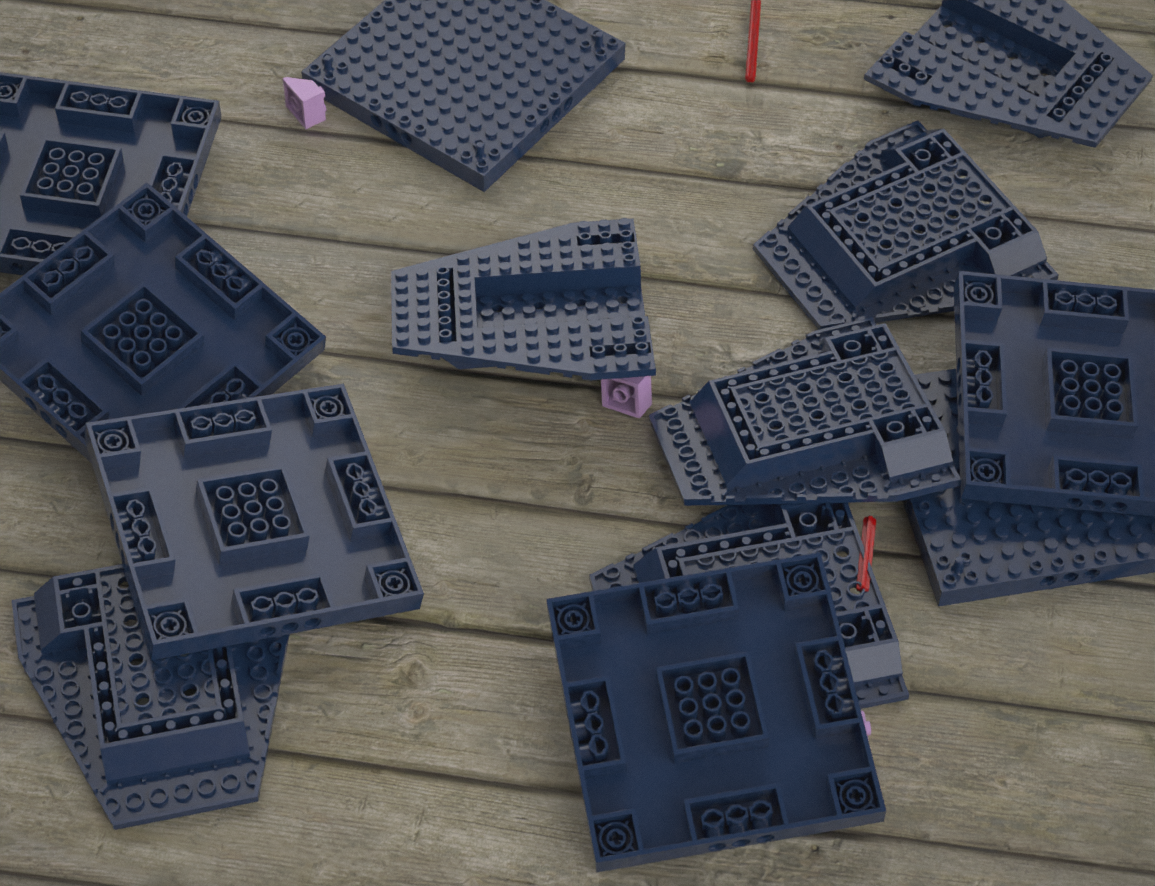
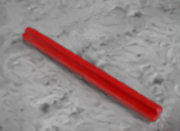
(753, 36)

